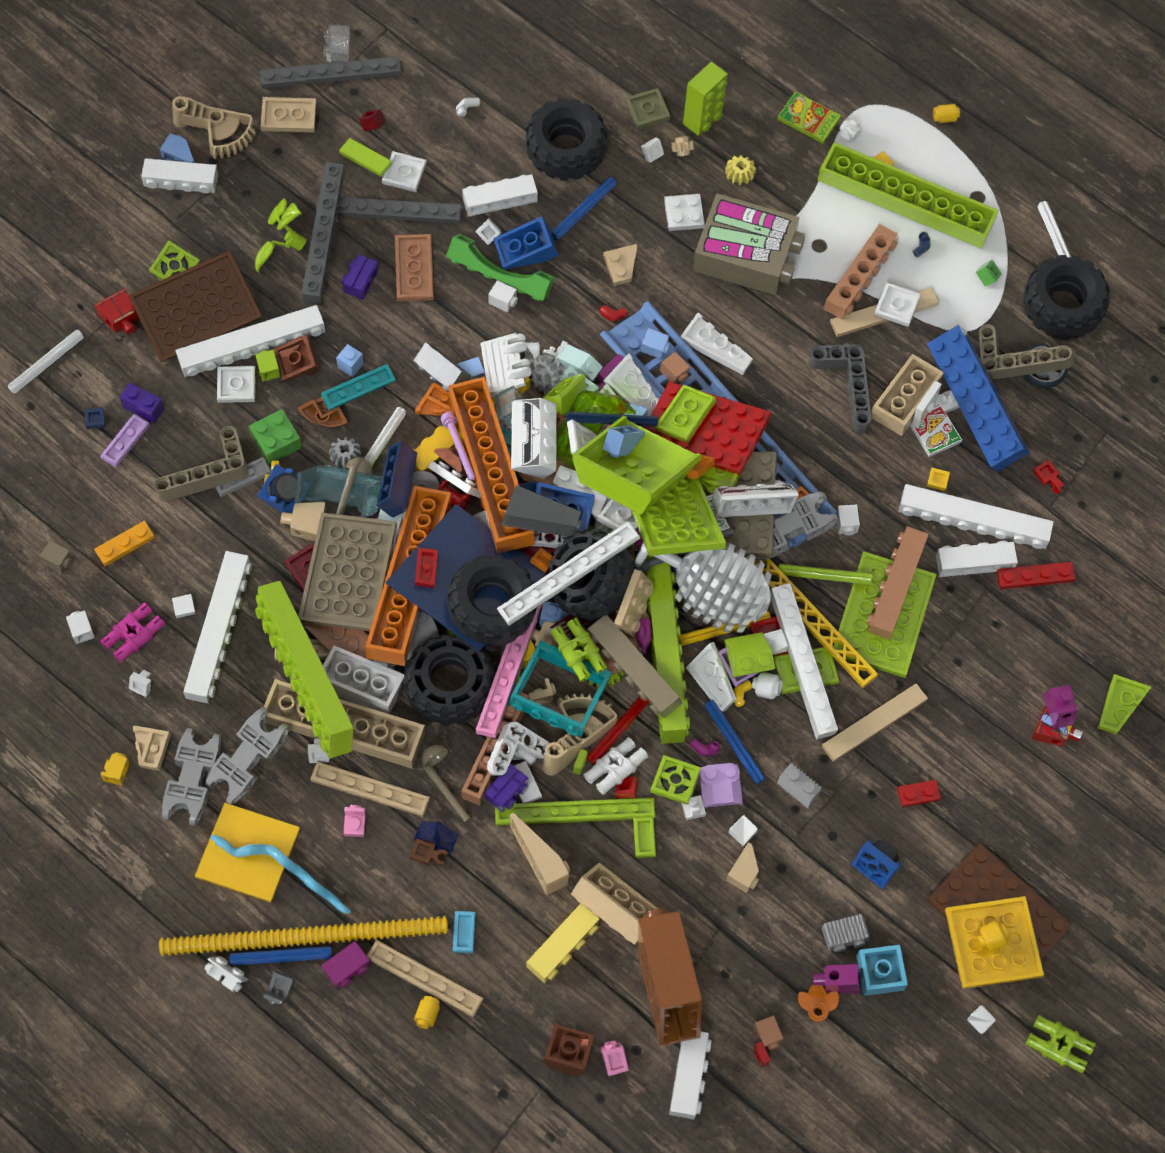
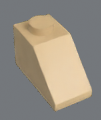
(745, 870)

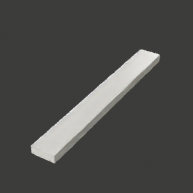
(568, 573)

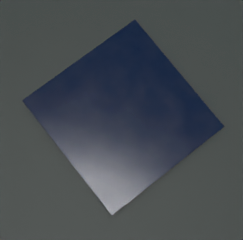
(457, 539)

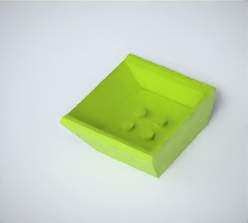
(636, 478)

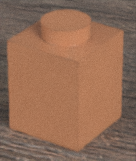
(675, 368)
(768, 1033)

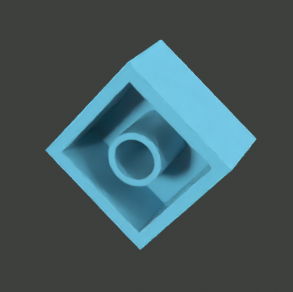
(881, 970)

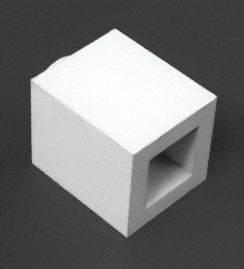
(502, 296)
(848, 519)
(80, 627)

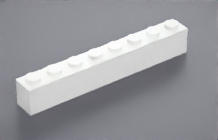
(249, 341)
(975, 516)
(217, 627)
(803, 662)

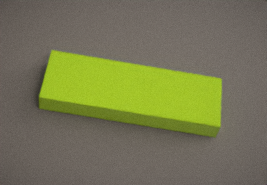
(365, 157)

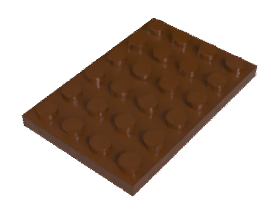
(195, 305)
(987, 879)

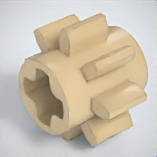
(682, 146)

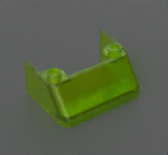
(588, 402)

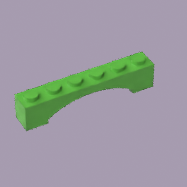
(465, 252)

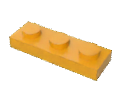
(124, 543)

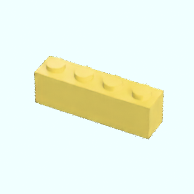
(562, 943)

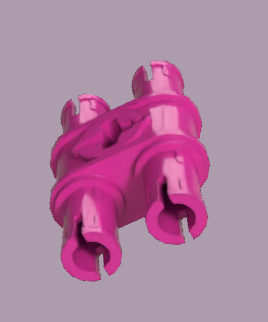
(132, 623)

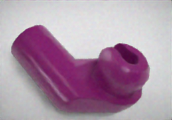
(705, 750)

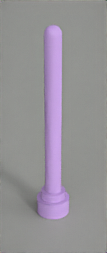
(449, 421)

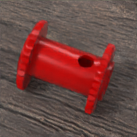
(456, 497)

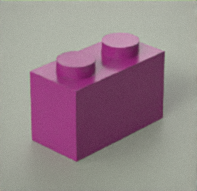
(346, 966)

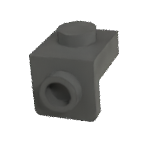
(279, 988)

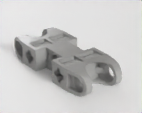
(797, 523)
(239, 767)
(188, 791)

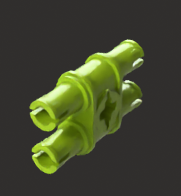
(575, 657)
(1050, 1047)

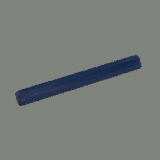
(599, 418)

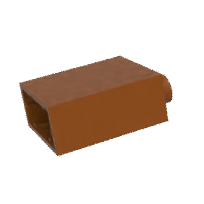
(669, 977)

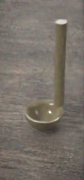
(356, 464)
(431, 757)

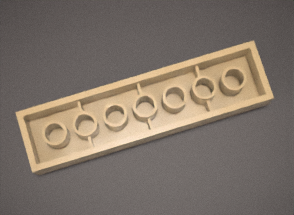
(373, 731)

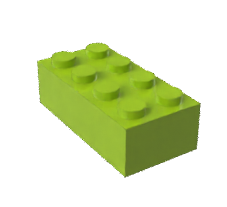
(705, 99)

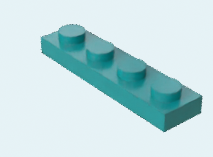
(358, 387)

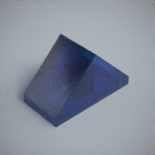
(437, 834)

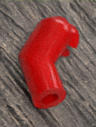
(612, 315)

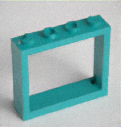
(551, 654)

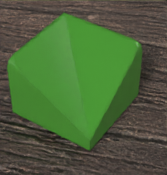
(988, 273)

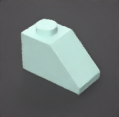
(580, 361)

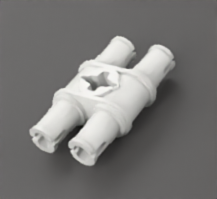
(615, 765)

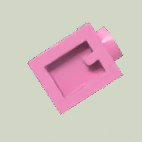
(354, 821)
(614, 1058)

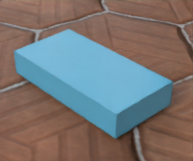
(464, 932)

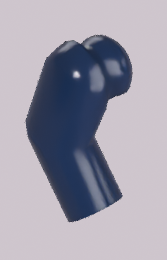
(924, 244)

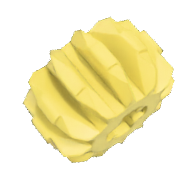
(740, 170)

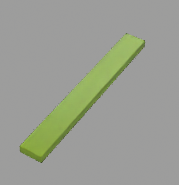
(578, 811)

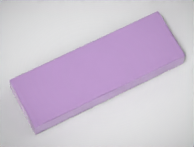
(125, 440)

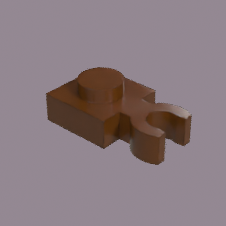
(425, 852)

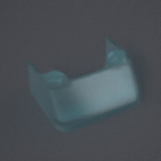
(327, 484)

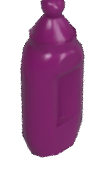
(644, 634)

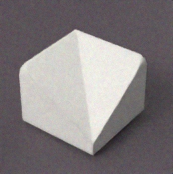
(488, 231)
(532, 351)
(776, 641)
(743, 830)
(981, 1019)

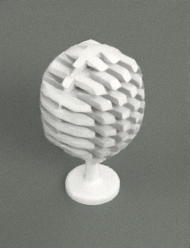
(719, 585)

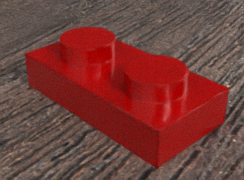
(426, 567)
(918, 793)

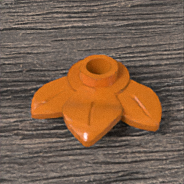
(818, 999)

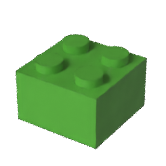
(275, 436)

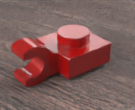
(1049, 474)

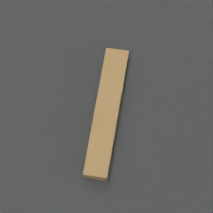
(865, 318)
(874, 722)
(370, 789)
(424, 978)

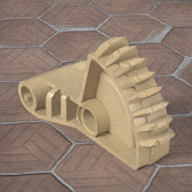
(195, 114)
(563, 751)

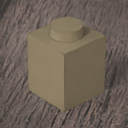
(56, 557)

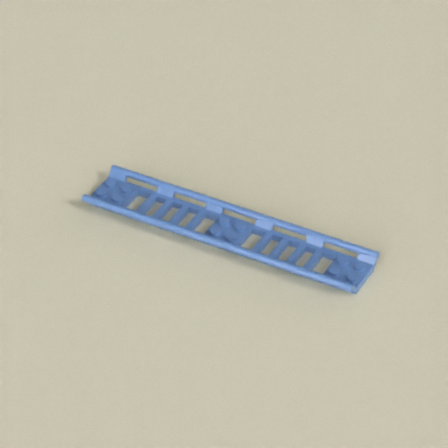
(628, 338)

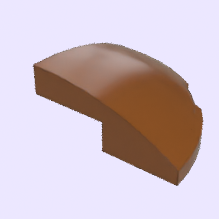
(318, 413)

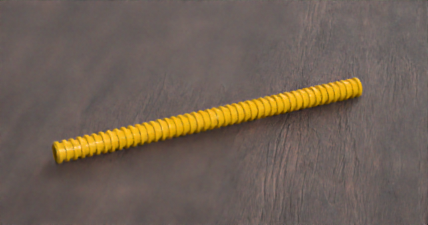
(302, 936)

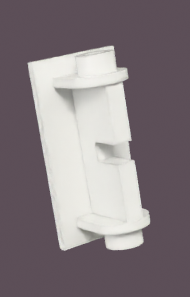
(219, 968)

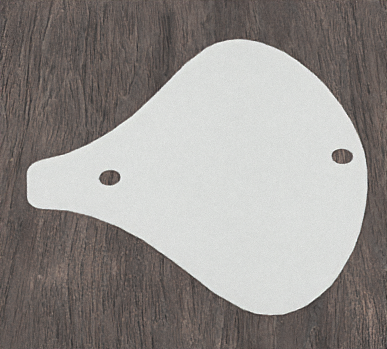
(849, 222)

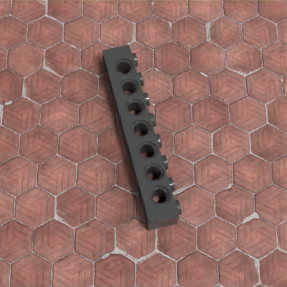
(323, 233)

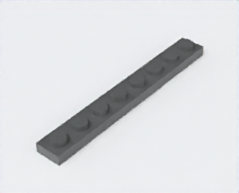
(330, 72)
(399, 210)

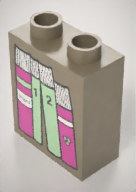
(748, 244)

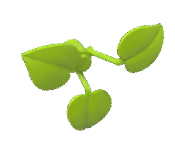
(292, 238)

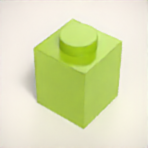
(267, 365)

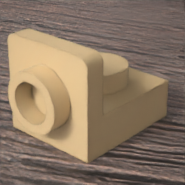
(543, 696)

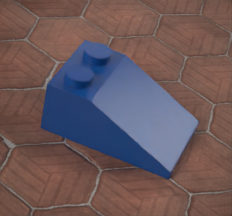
(526, 244)
(575, 499)

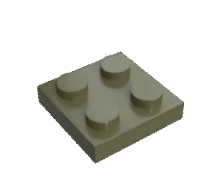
(647, 108)

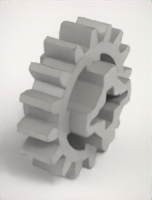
(545, 373)

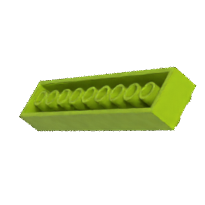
(907, 195)
(667, 650)
(304, 670)

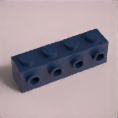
(397, 479)

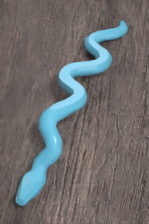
(271, 850)

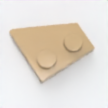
(621, 263)
(151, 746)

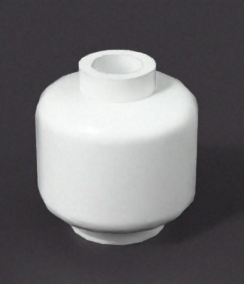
(767, 685)

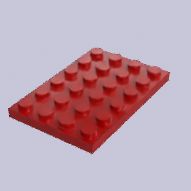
(725, 434)

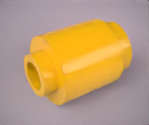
(946, 113)
(427, 1012)

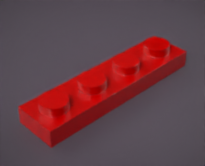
(1035, 575)

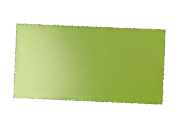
(644, 837)

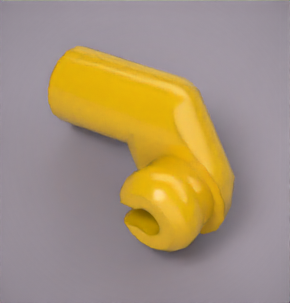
(739, 692)

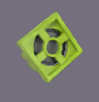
(172, 263)
(675, 782)

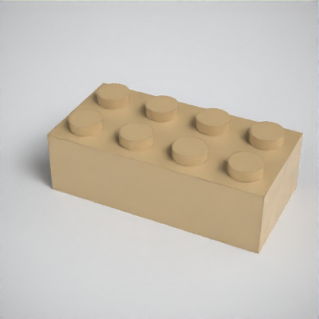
(900, 399)
(612, 901)

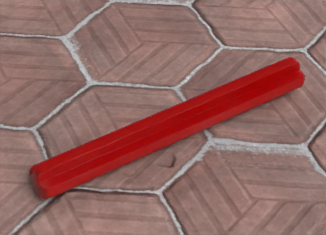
(617, 730)

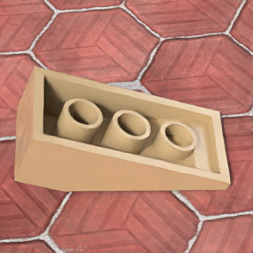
(545, 862)

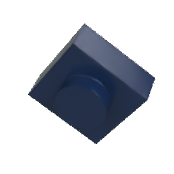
(95, 418)

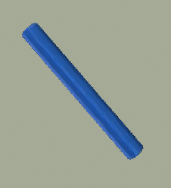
(583, 208)
(734, 741)
(280, 956)

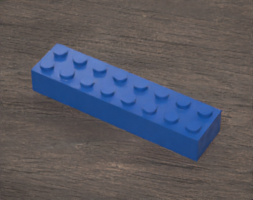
(978, 398)

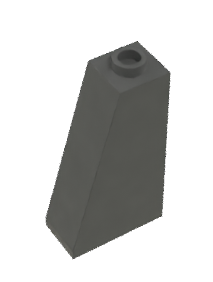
(539, 514)

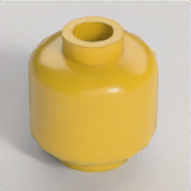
(993, 935)

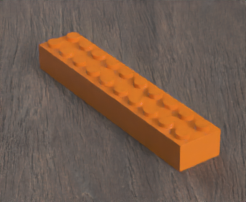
(489, 459)
(395, 615)

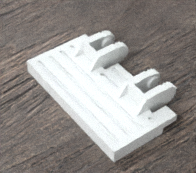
(503, 362)

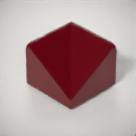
(372, 120)

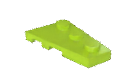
(1120, 703)

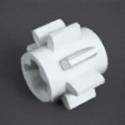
(850, 129)

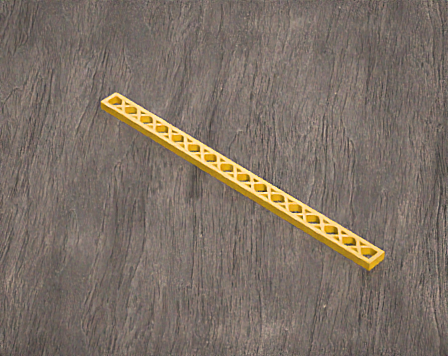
(852, 669)

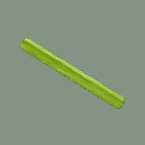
(826, 574)

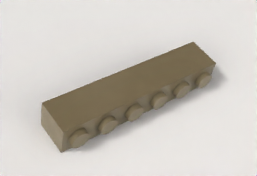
(634, 666)

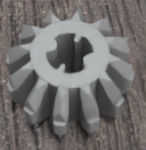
(344, 451)

